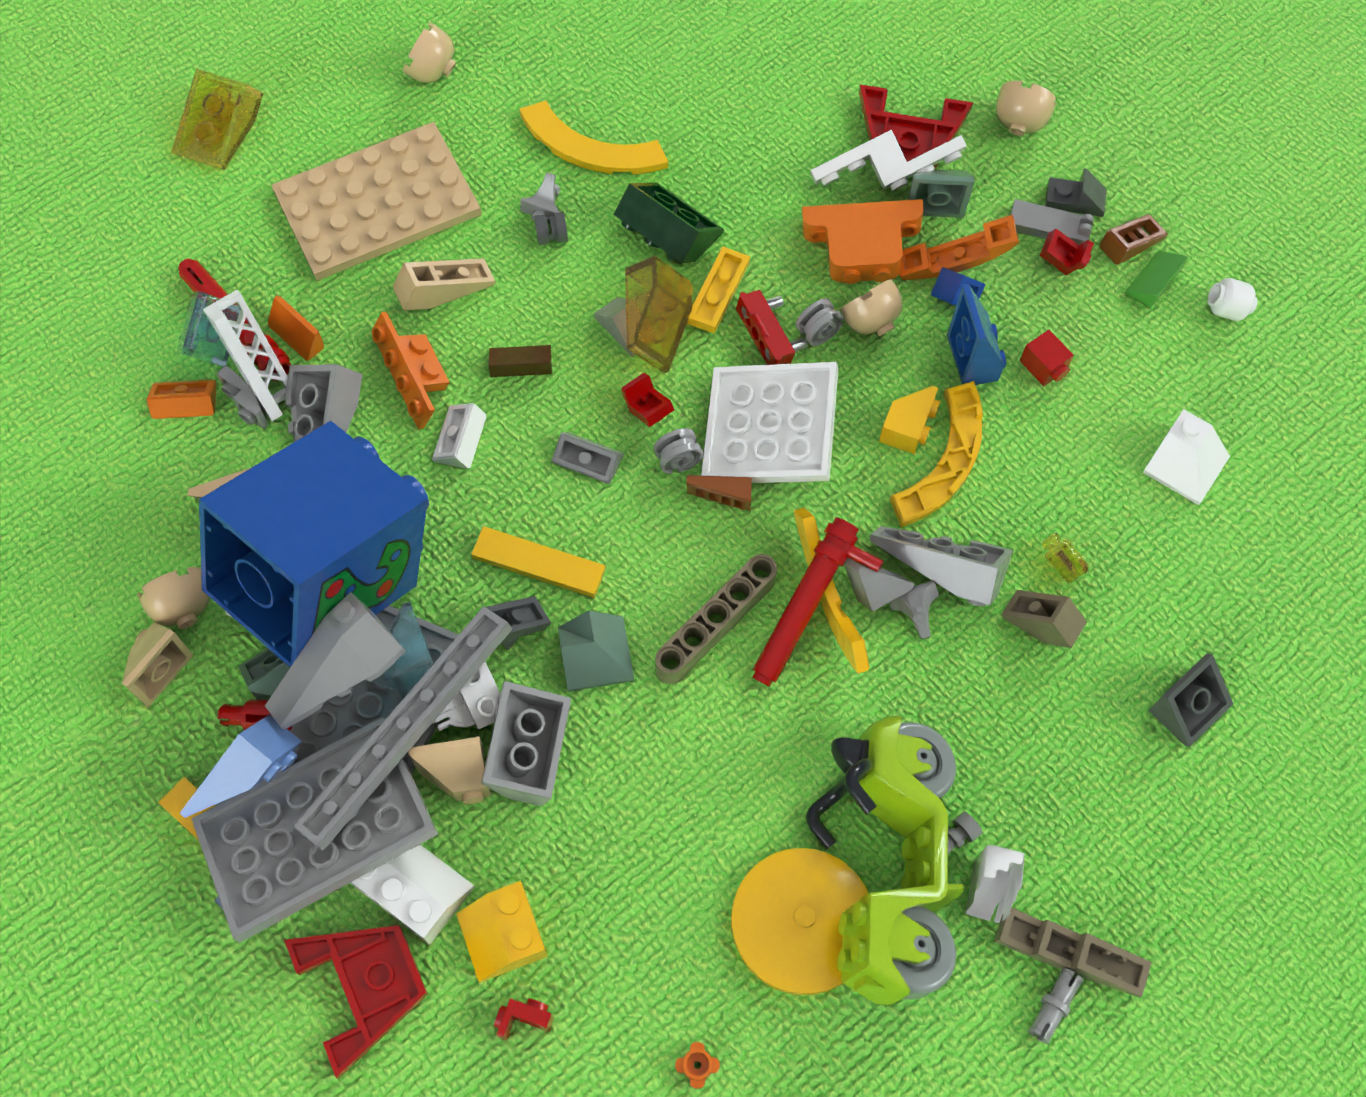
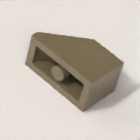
(1045, 617)

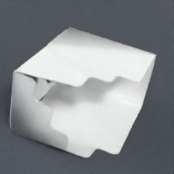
(994, 883)

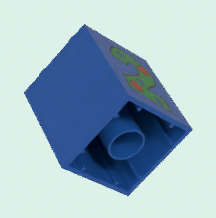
(307, 533)

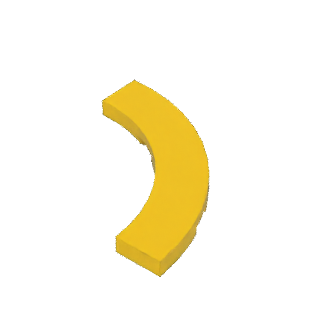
(589, 152)
(955, 464)
(841, 625)

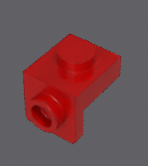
(1065, 253)
(646, 401)
(531, 1013)

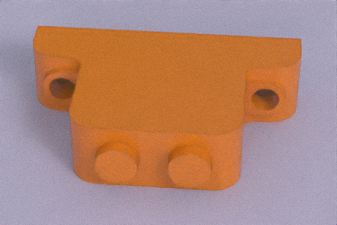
(863, 237)

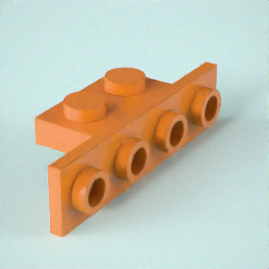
(412, 367)

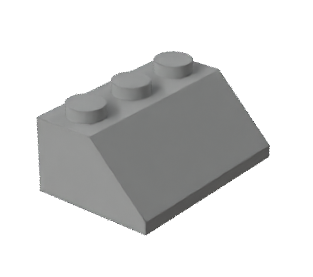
(526, 743)

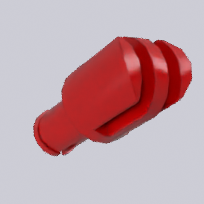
(245, 715)

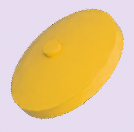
(790, 919)

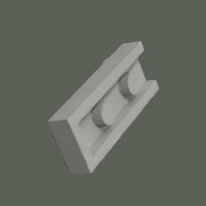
(1040, 220)

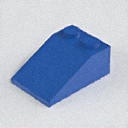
(974, 341)

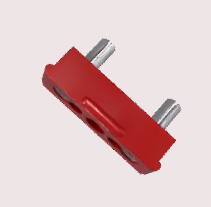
(765, 328)

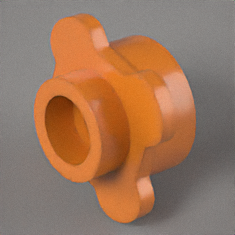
(697, 1054)

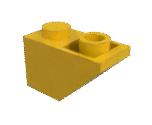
(907, 420)

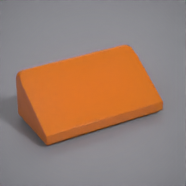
(294, 329)
(182, 399)

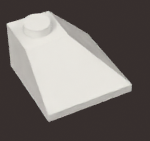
(1188, 458)

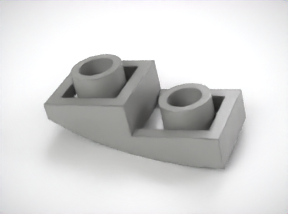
(243, 397)

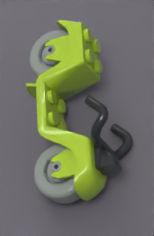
(893, 937)

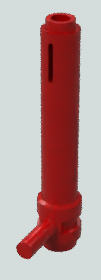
(190, 271)
(828, 556)

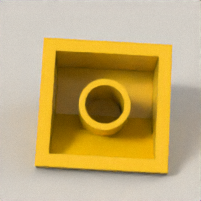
(501, 932)

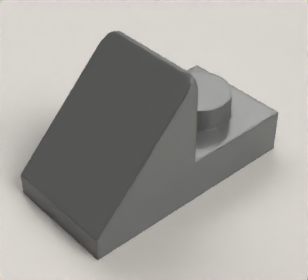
(1080, 196)
(524, 617)

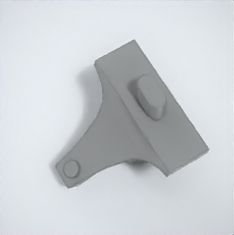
(543, 201)
(916, 606)

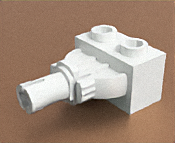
(474, 703)

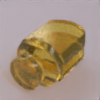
(1065, 557)

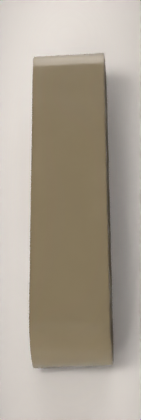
(709, 632)

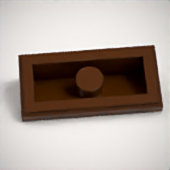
(520, 361)

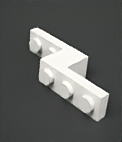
(888, 161)

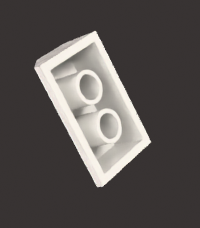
(416, 891)

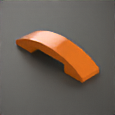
(962, 253)

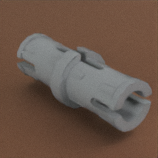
(1055, 1005)

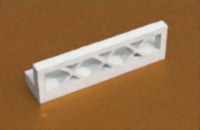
(239, 354)

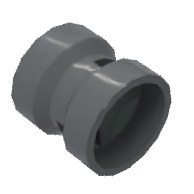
(558, 228)

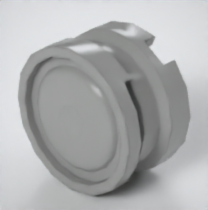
(819, 322)
(678, 450)

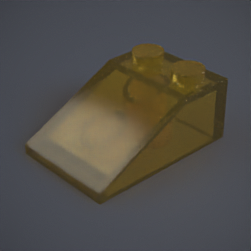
(215, 119)
(656, 311)

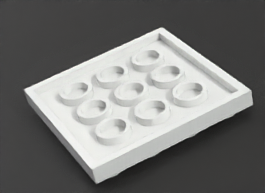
(771, 422)

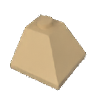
(154, 662)
(454, 768)

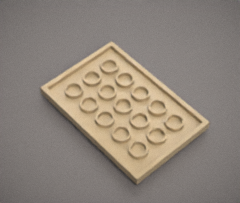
(375, 200)

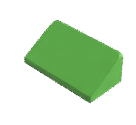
(1156, 277)

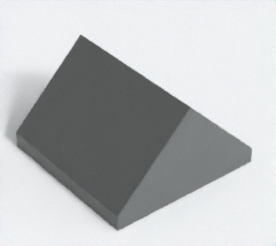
(1194, 701)

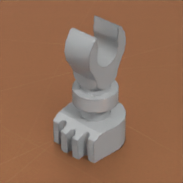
(965, 828)

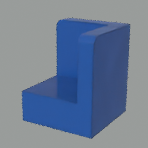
(950, 284)

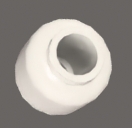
(1232, 299)

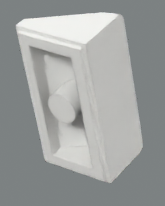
(459, 435)

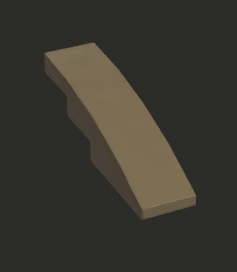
(1081, 953)

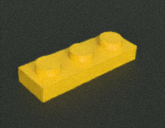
(718, 289)

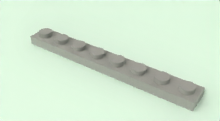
(402, 728)

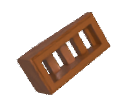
(1130, 239)
(722, 489)

